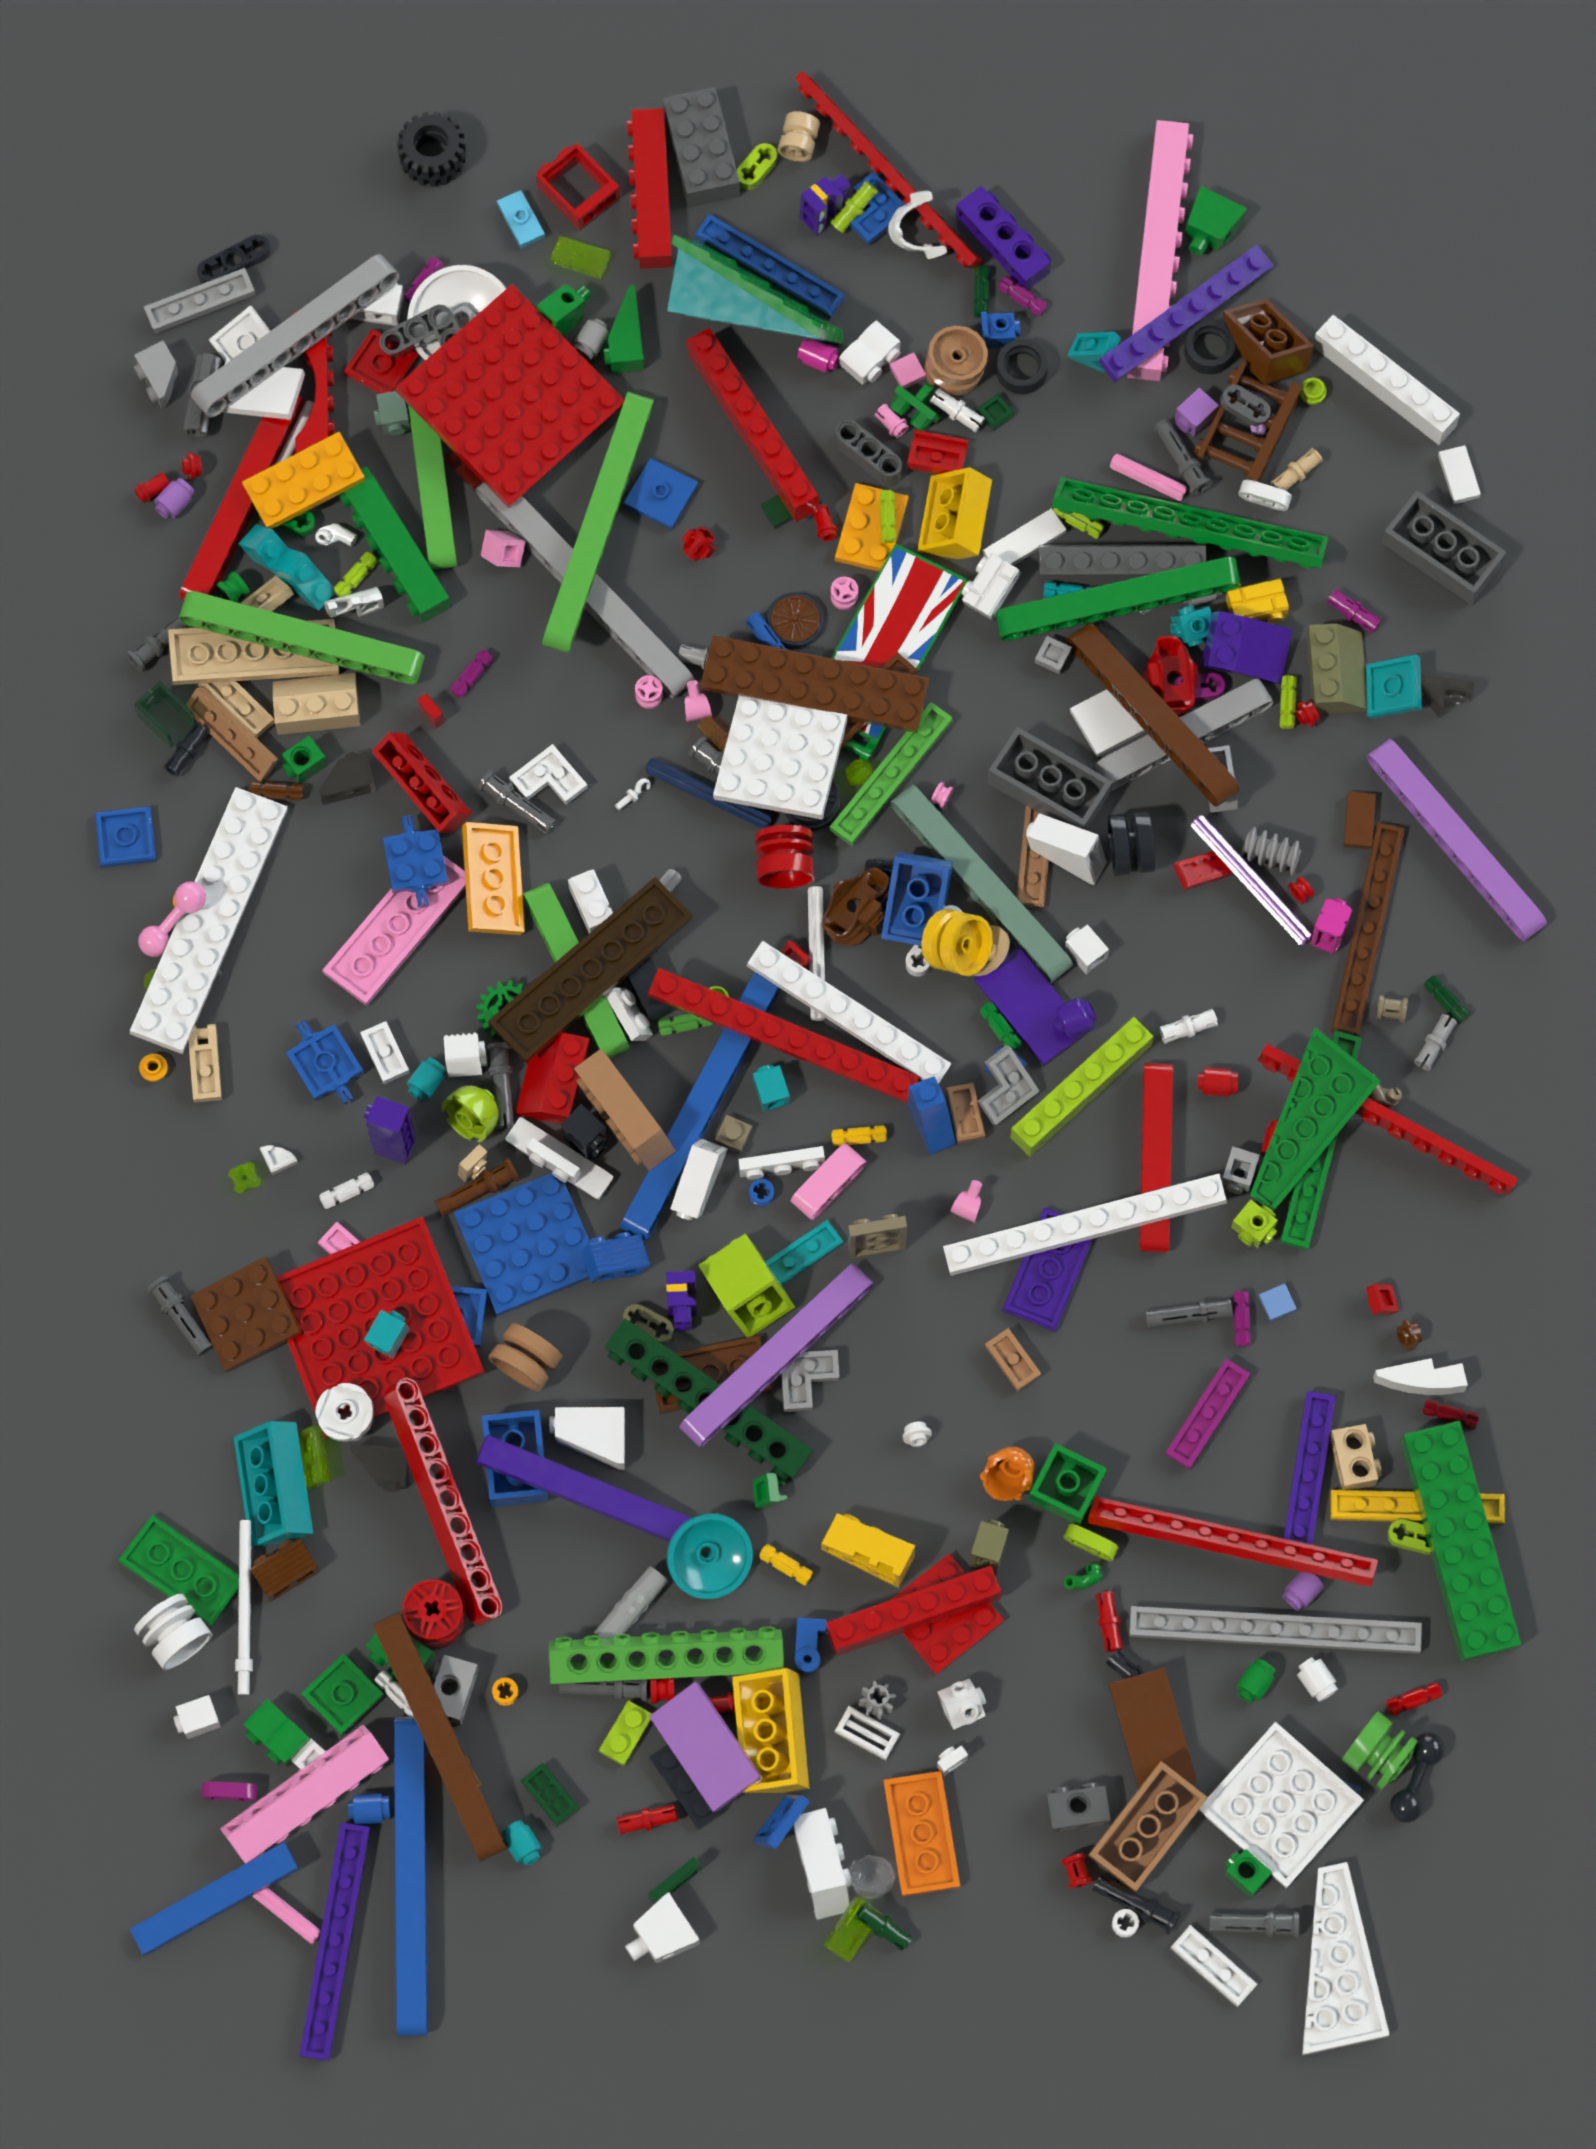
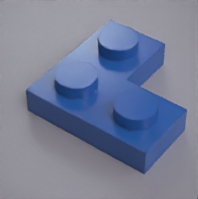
(879, 213)

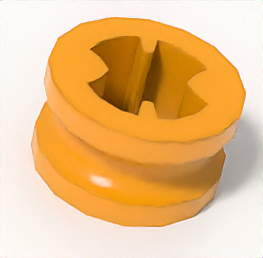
(496, 1693)

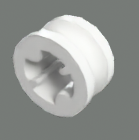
(1130, 1930)

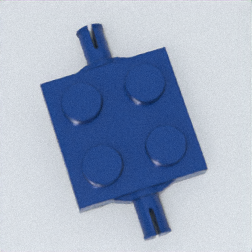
(415, 861)
(324, 1062)

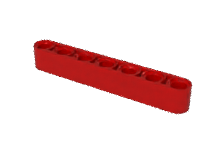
(1156, 1148)

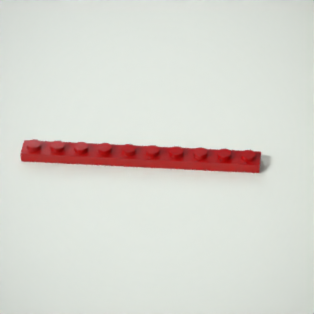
(880, 163)
(782, 1035)
(1403, 1128)
(1233, 1541)

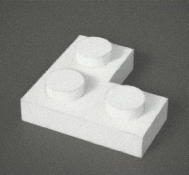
(552, 770)

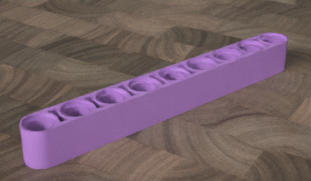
(1456, 840)
(776, 1355)

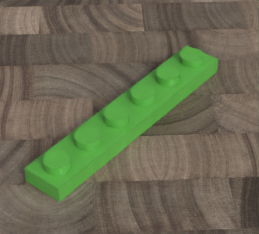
(890, 775)

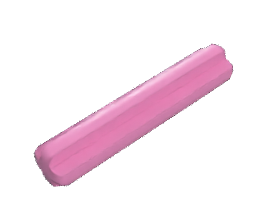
(1148, 477)
(288, 1915)

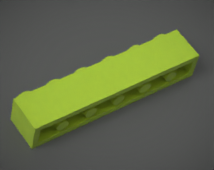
(1081, 1087)

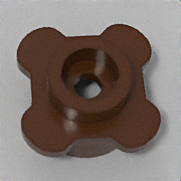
(1409, 1335)

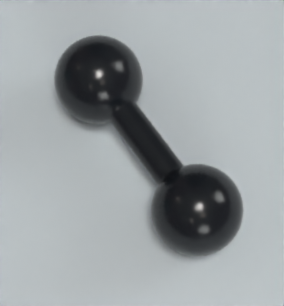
(1406, 1804)

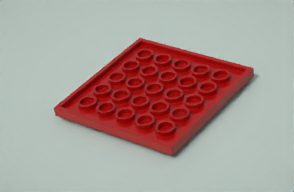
(510, 395)
(341, 1299)

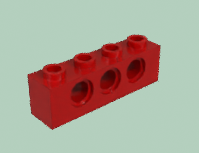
(422, 782)

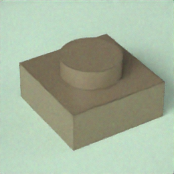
(733, 1134)

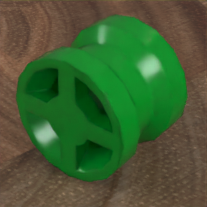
(232, 587)

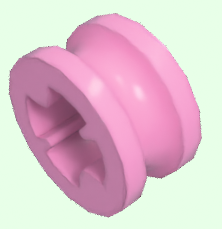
(942, 795)

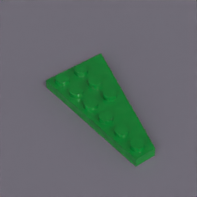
(1319, 1104)

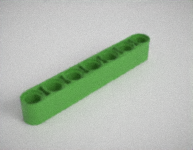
(433, 494)
(559, 940)

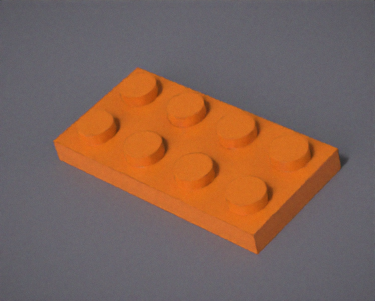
(921, 1833)

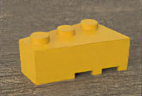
(869, 1549)

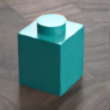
(771, 1087)
(387, 1333)

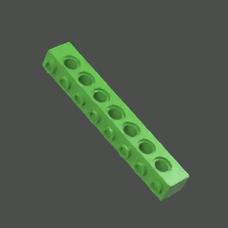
(655, 1667)

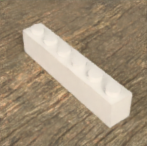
(1386, 380)

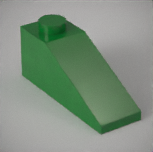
(624, 340)

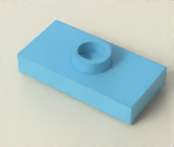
(521, 219)

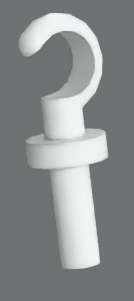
(632, 794)

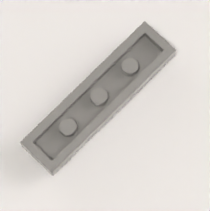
(199, 300)

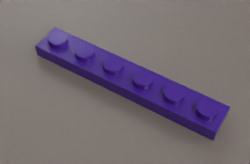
(1309, 1467)

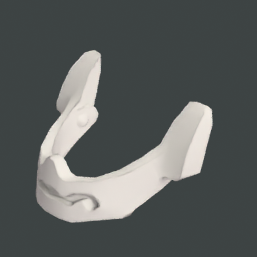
(896, 233)

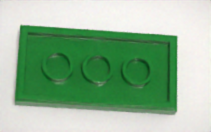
(181, 1567)

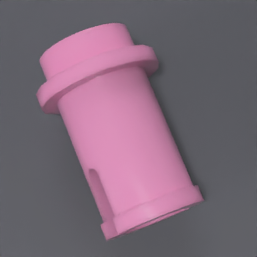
(892, 421)

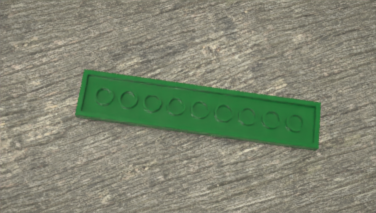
(1190, 522)

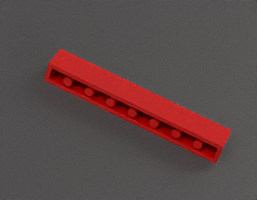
(753, 425)

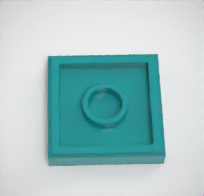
(1393, 686)

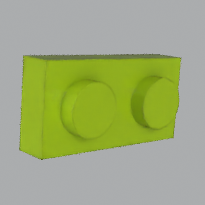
(625, 1733)

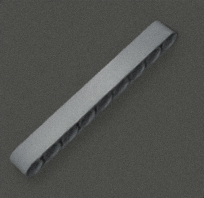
(295, 335)

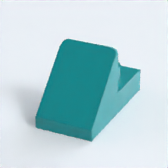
(1091, 347)

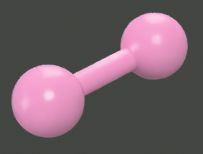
(189, 898)

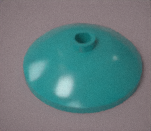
(719, 1570)

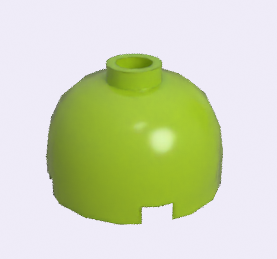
(471, 1112)

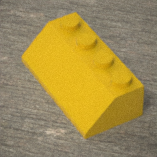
(772, 1729)

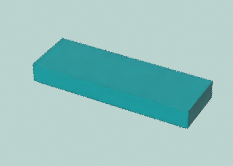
(804, 1252)

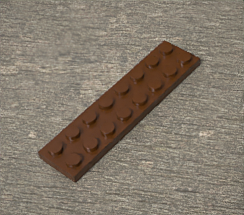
(815, 683)

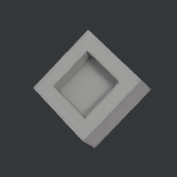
(1053, 655)

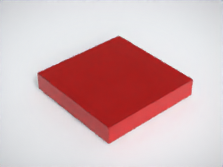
(378, 369)

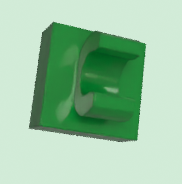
(766, 1490)

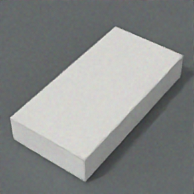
(1459, 474)

